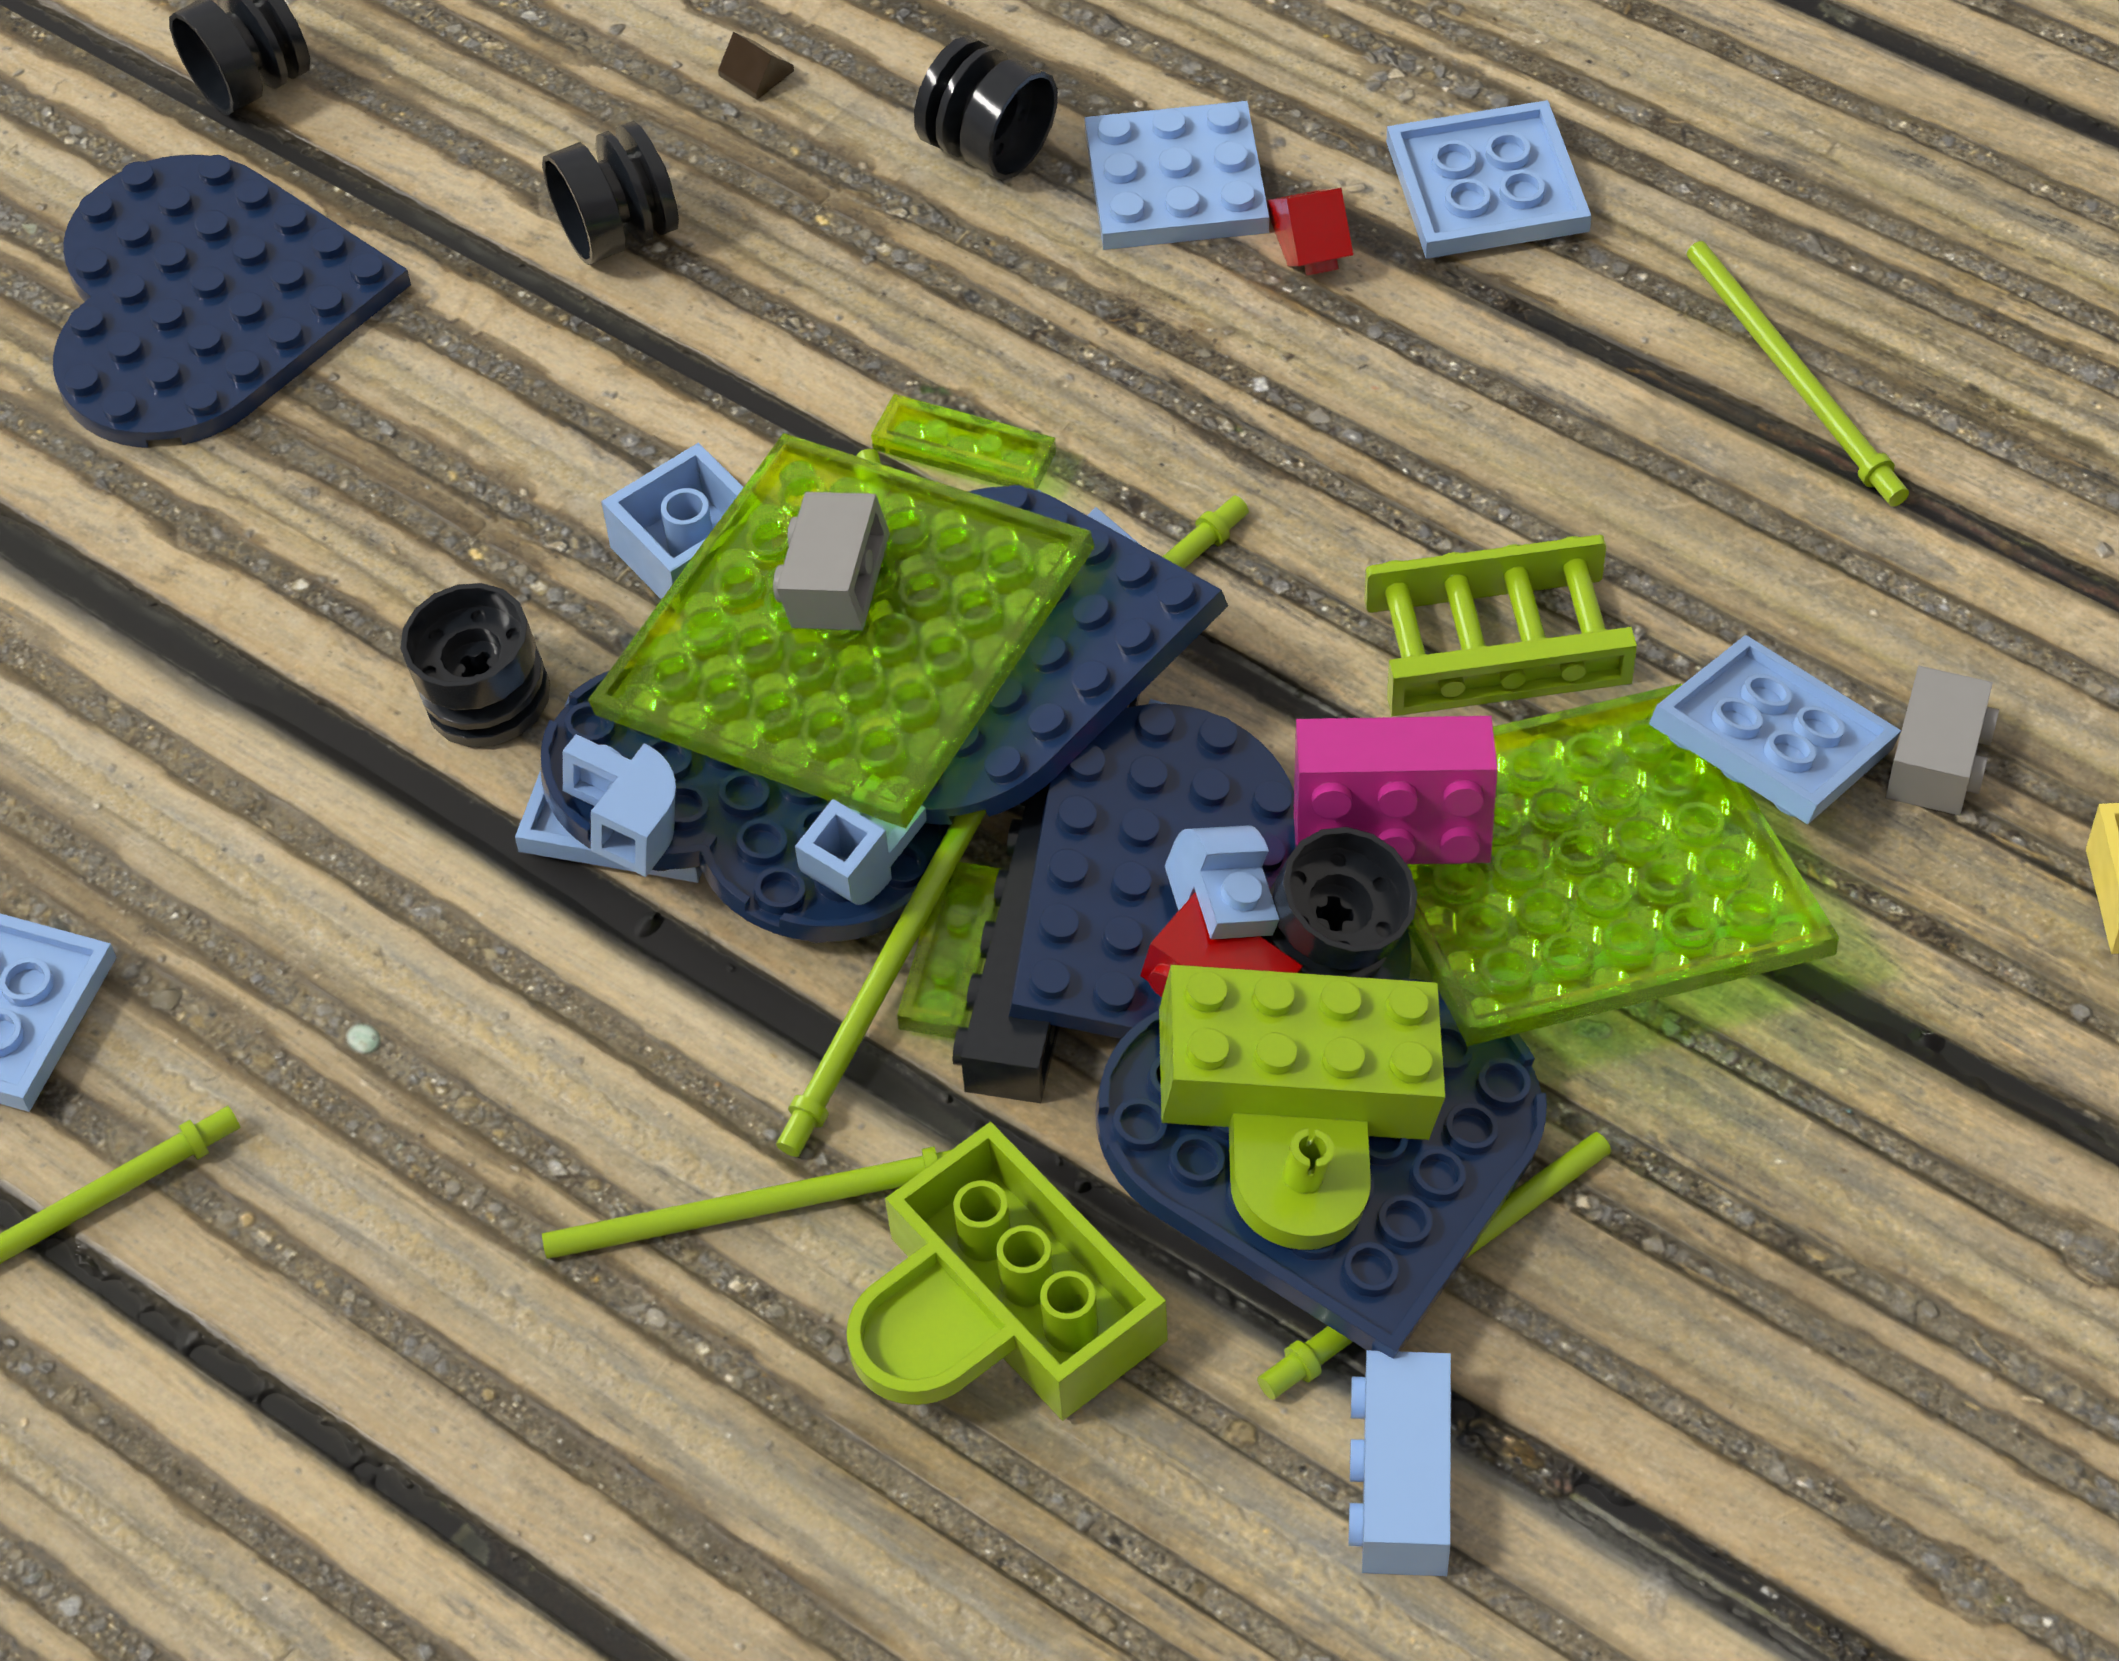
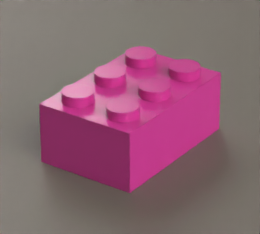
(1404, 779)

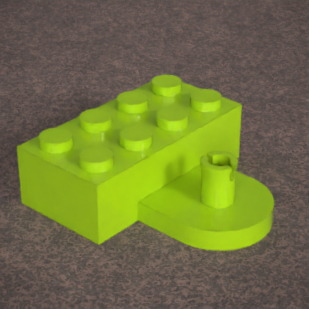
(1301, 1082)
(996, 1275)

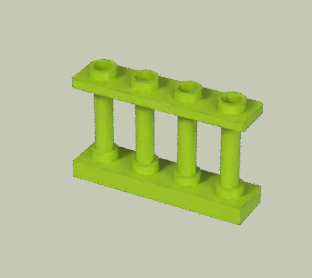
(1502, 671)

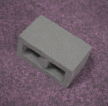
(832, 561)
(1940, 741)

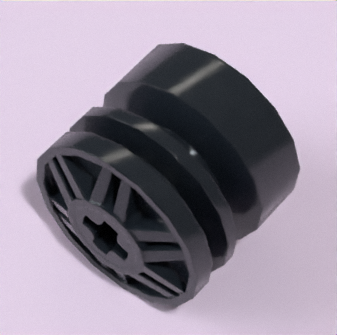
(238, 47)
(985, 107)
(621, 188)
(475, 664)
(1342, 903)

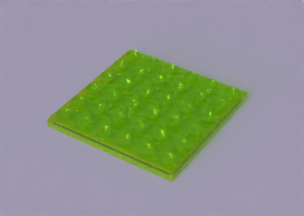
(845, 710)
(1609, 879)

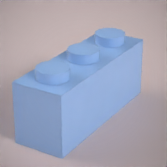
(1402, 1463)

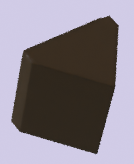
(752, 66)

